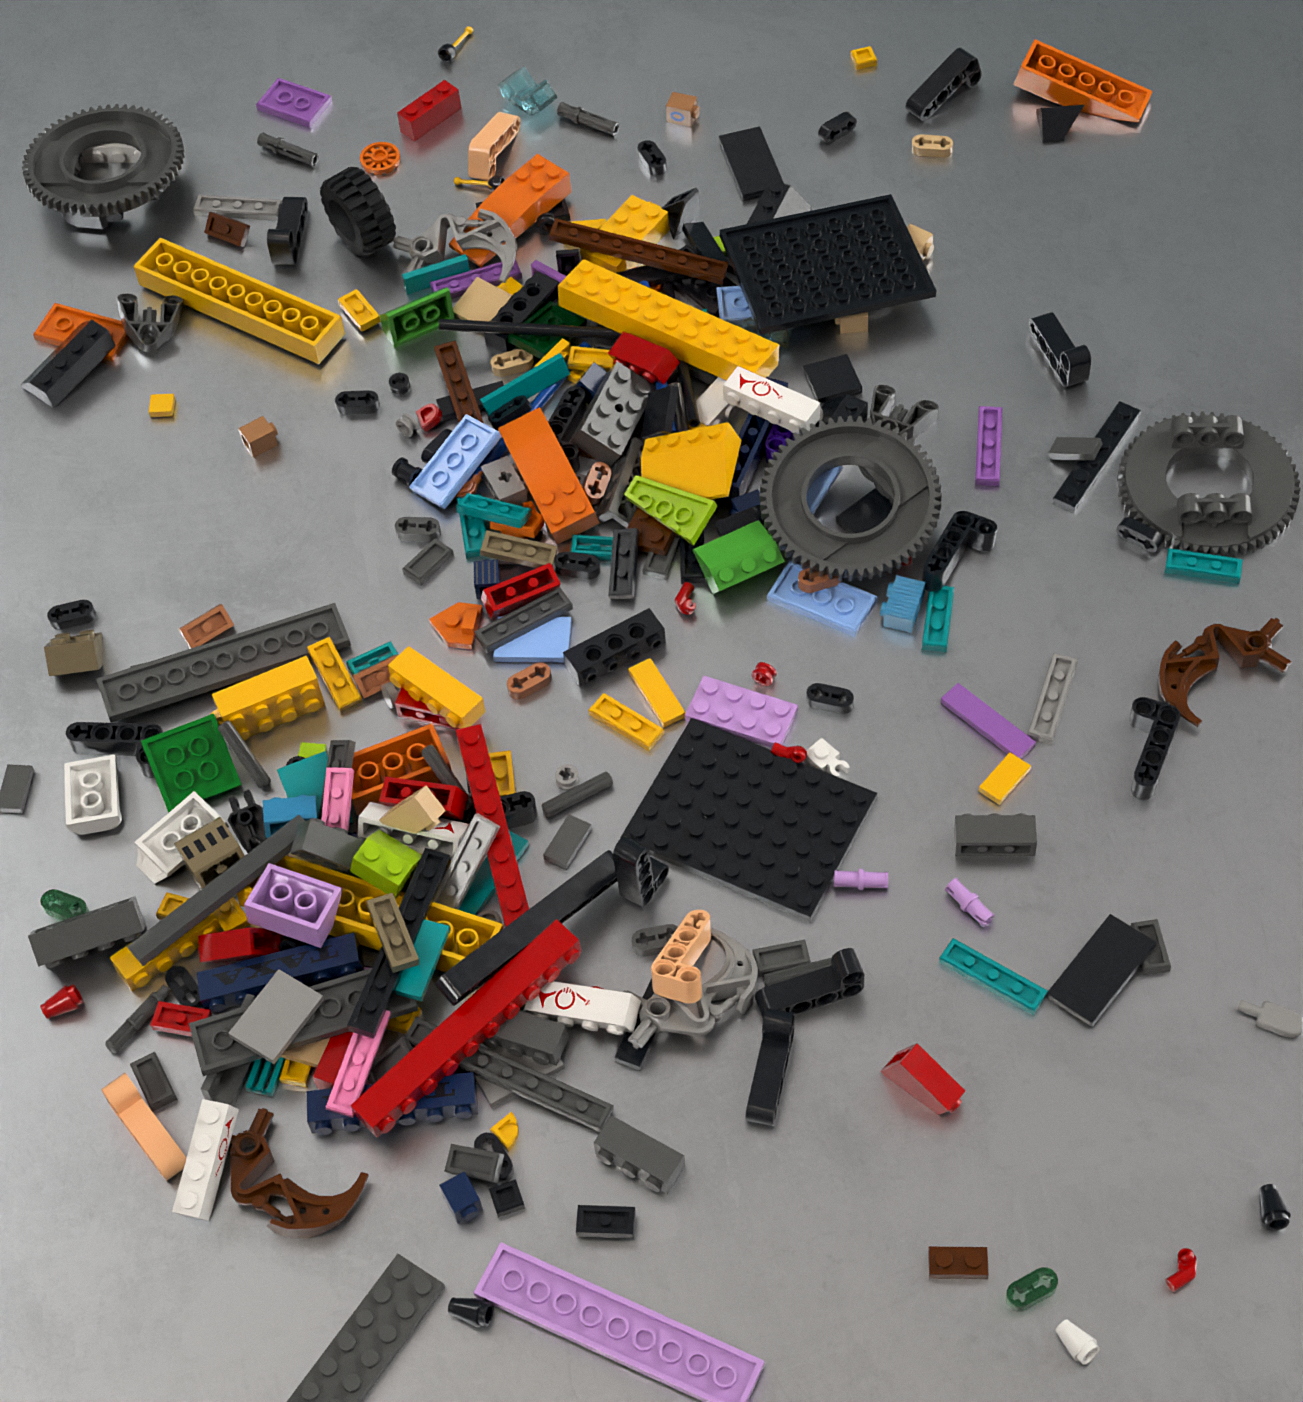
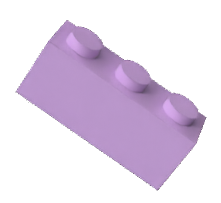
(293, 905)

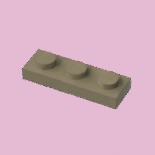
(517, 550)
(392, 932)

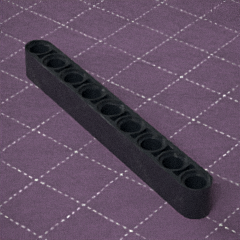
(506, 944)

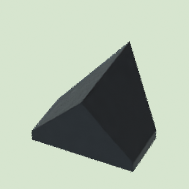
(1056, 121)
(681, 210)

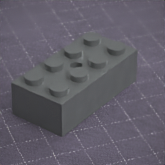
(612, 414)
(86, 931)

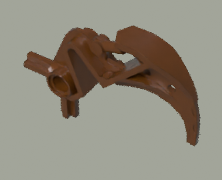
(1238, 643)
(249, 1166)

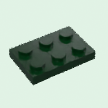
(549, 314)

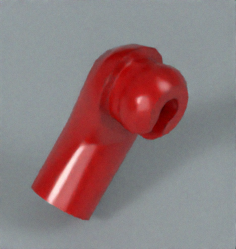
(683, 599)
(796, 753)
(1185, 1270)

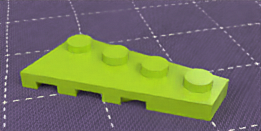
(674, 508)

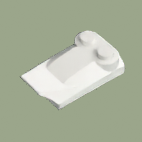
(92, 795)
(156, 847)

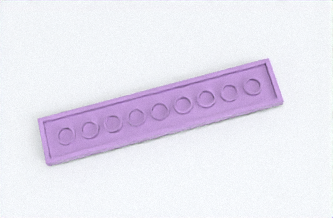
(618, 1328)

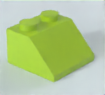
(385, 862)

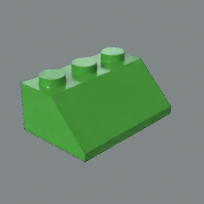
(417, 317)
(737, 556)

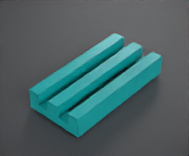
(603, 553)
(372, 657)
(250, 1086)

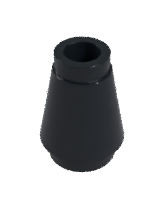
(1273, 1209)
(472, 1310)

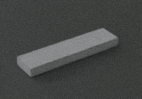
(238, 207)
(1052, 698)
(466, 862)

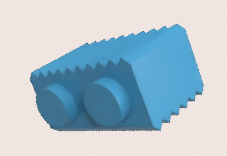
(903, 603)
(280, 811)

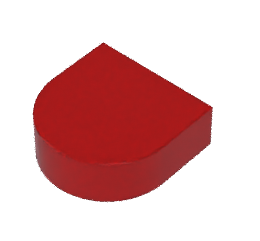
(429, 416)

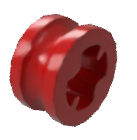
(764, 674)

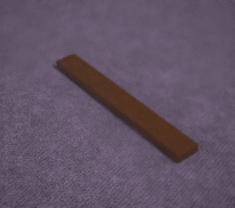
(638, 251)

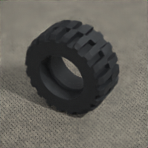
(358, 211)

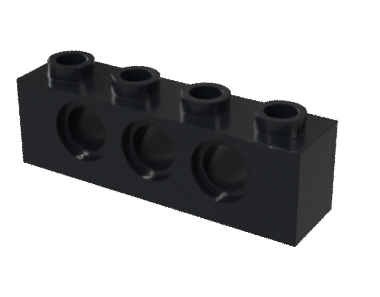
(525, 303)
(629, 639)

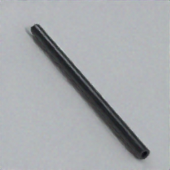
(527, 329)
(685, 376)

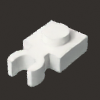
(825, 757)

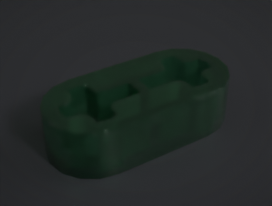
(66, 903)
(1034, 1295)

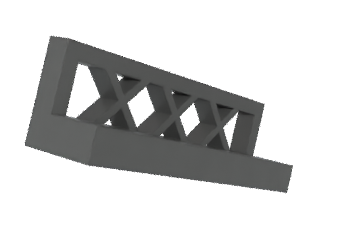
(617, 484)
(227, 1084)

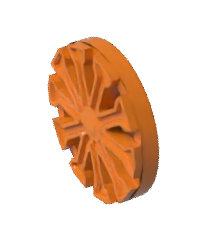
(379, 158)

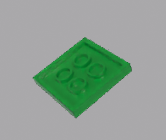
(191, 761)

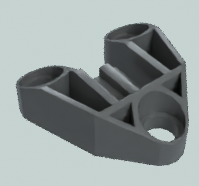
(148, 328)
(918, 419)

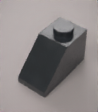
(567, 260)

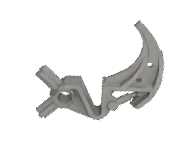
(488, 235)
(735, 981)

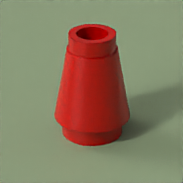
(63, 1001)

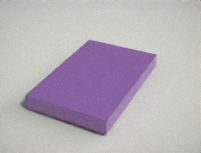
(294, 102)

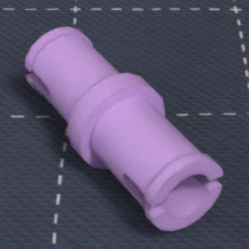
(860, 879)
(969, 902)

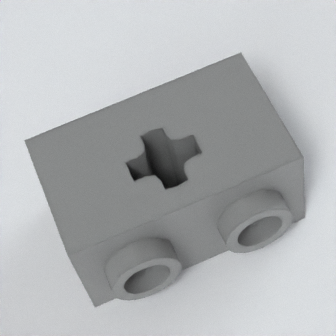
(504, 482)

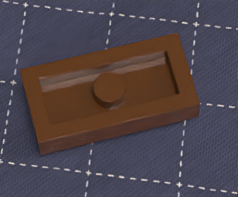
(227, 229)
(958, 1262)

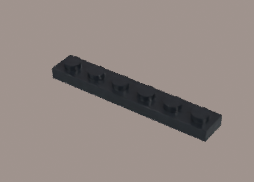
(1087, 471)

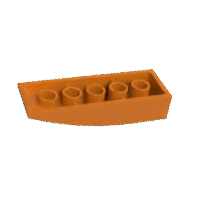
(1076, 82)
(520, 200)
(548, 475)

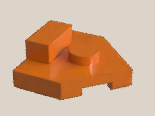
(528, 530)
(458, 624)

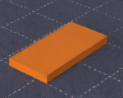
(63, 320)

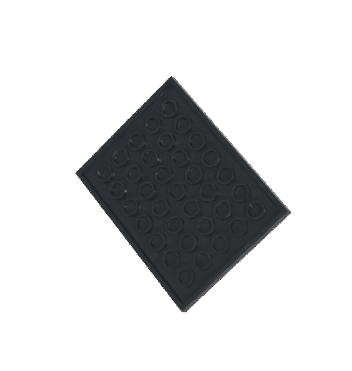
(826, 264)
(750, 819)

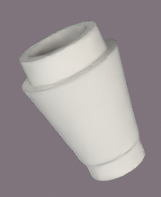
(1078, 1343)

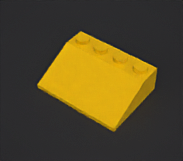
(693, 460)

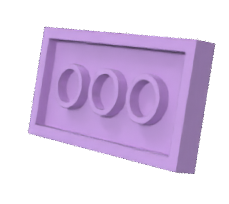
(742, 712)

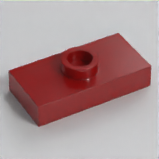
(176, 1018)

